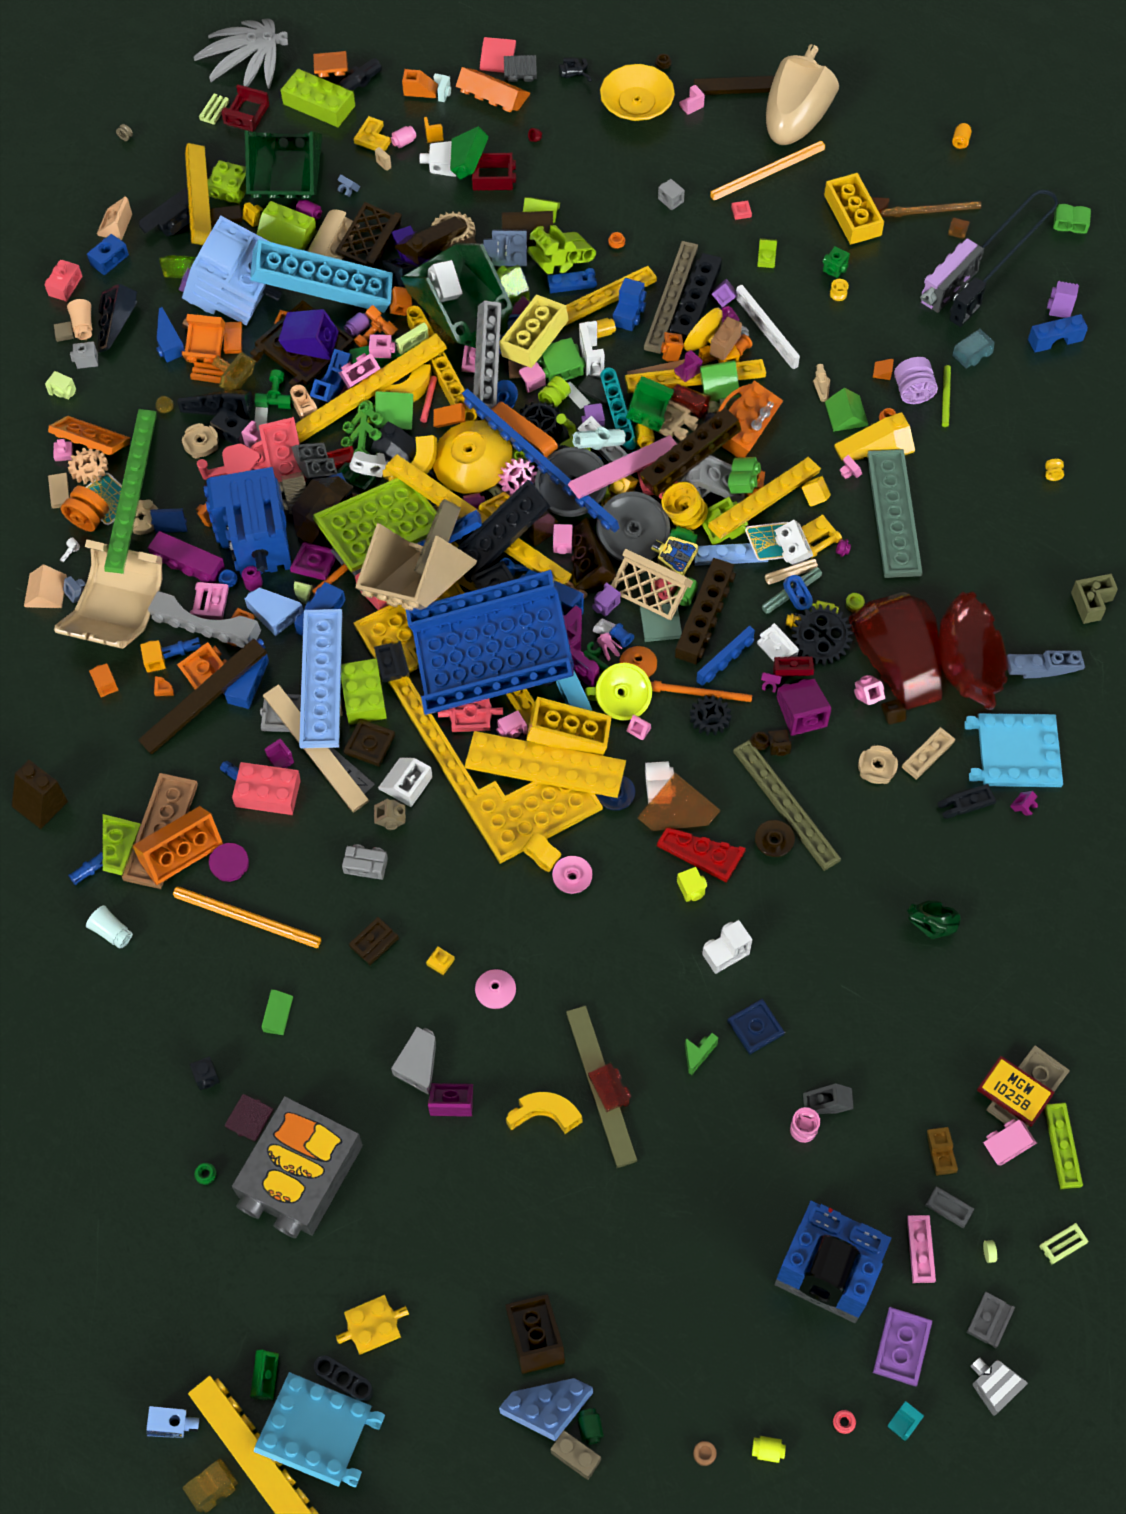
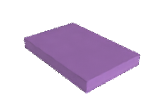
(902, 1346)

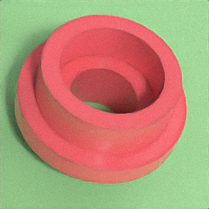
(850, 1418)

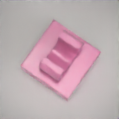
(63, 450)
(850, 468)

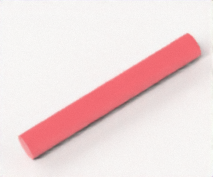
(428, 400)

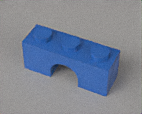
(1044, 335)

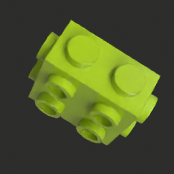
(227, 182)

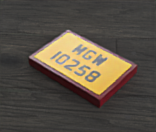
(1015, 1091)

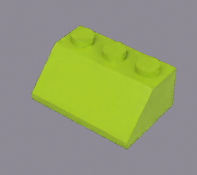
(286, 226)

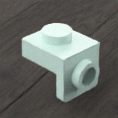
(444, 86)

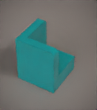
(905, 1421)

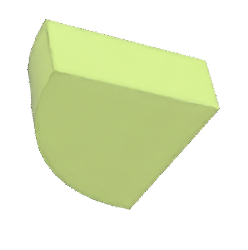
(302, 591)

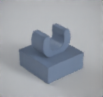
(347, 184)
(73, 588)

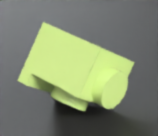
(60, 385)

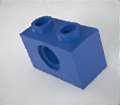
(107, 254)

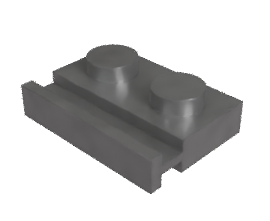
(990, 1320)

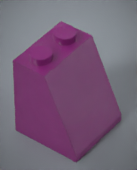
(803, 706)

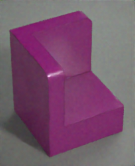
(690, 367)
(279, 754)

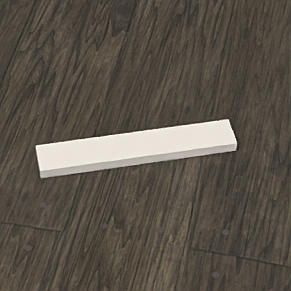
(767, 327)

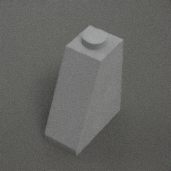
(417, 1060)

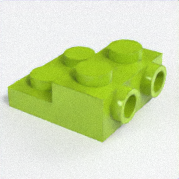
(715, 511)

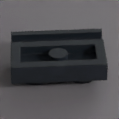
(391, 661)

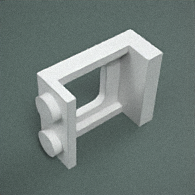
(593, 358)

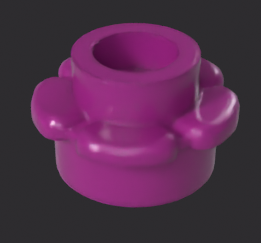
(843, 547)

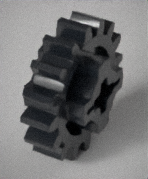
(714, 721)

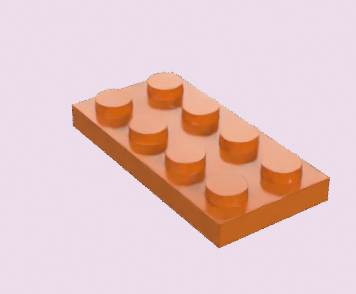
(89, 435)

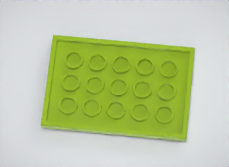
(353, 522)

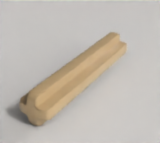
(796, 569)

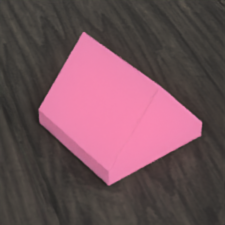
(638, 727)

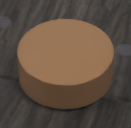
(704, 1453)

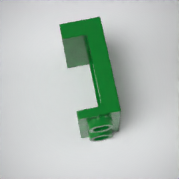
(649, 403)

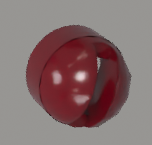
(534, 135)

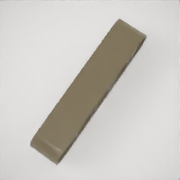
(441, 526)

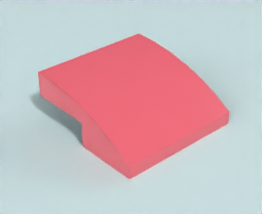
(493, 53)

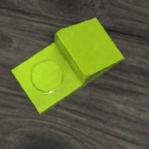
(767, 253)

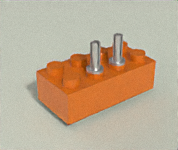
(754, 412)

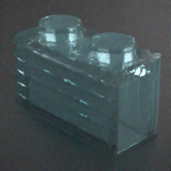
(973, 348)

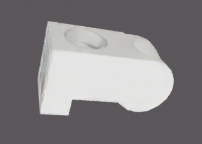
(368, 464)

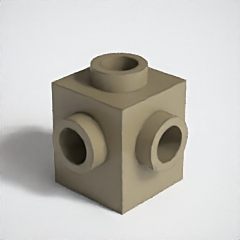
(389, 814)

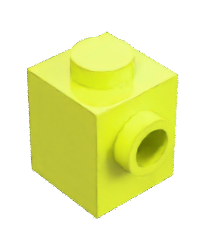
(691, 884)

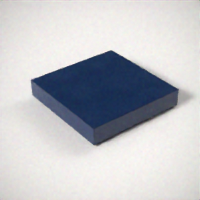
(756, 1026)

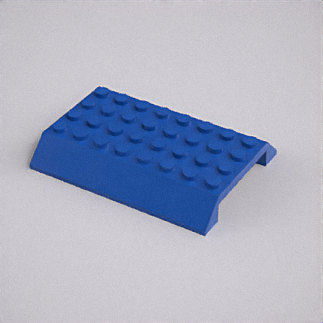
(491, 642)

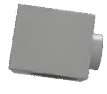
(671, 194)

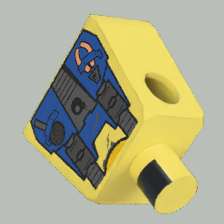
(675, 554)

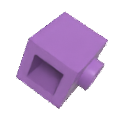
(596, 412)

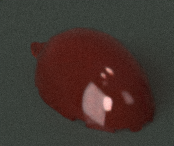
(972, 650)

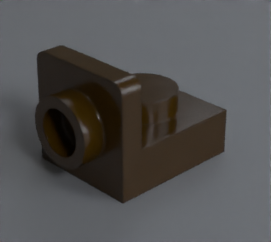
(779, 742)

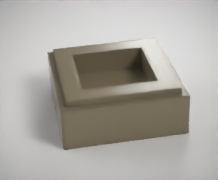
(63, 331)

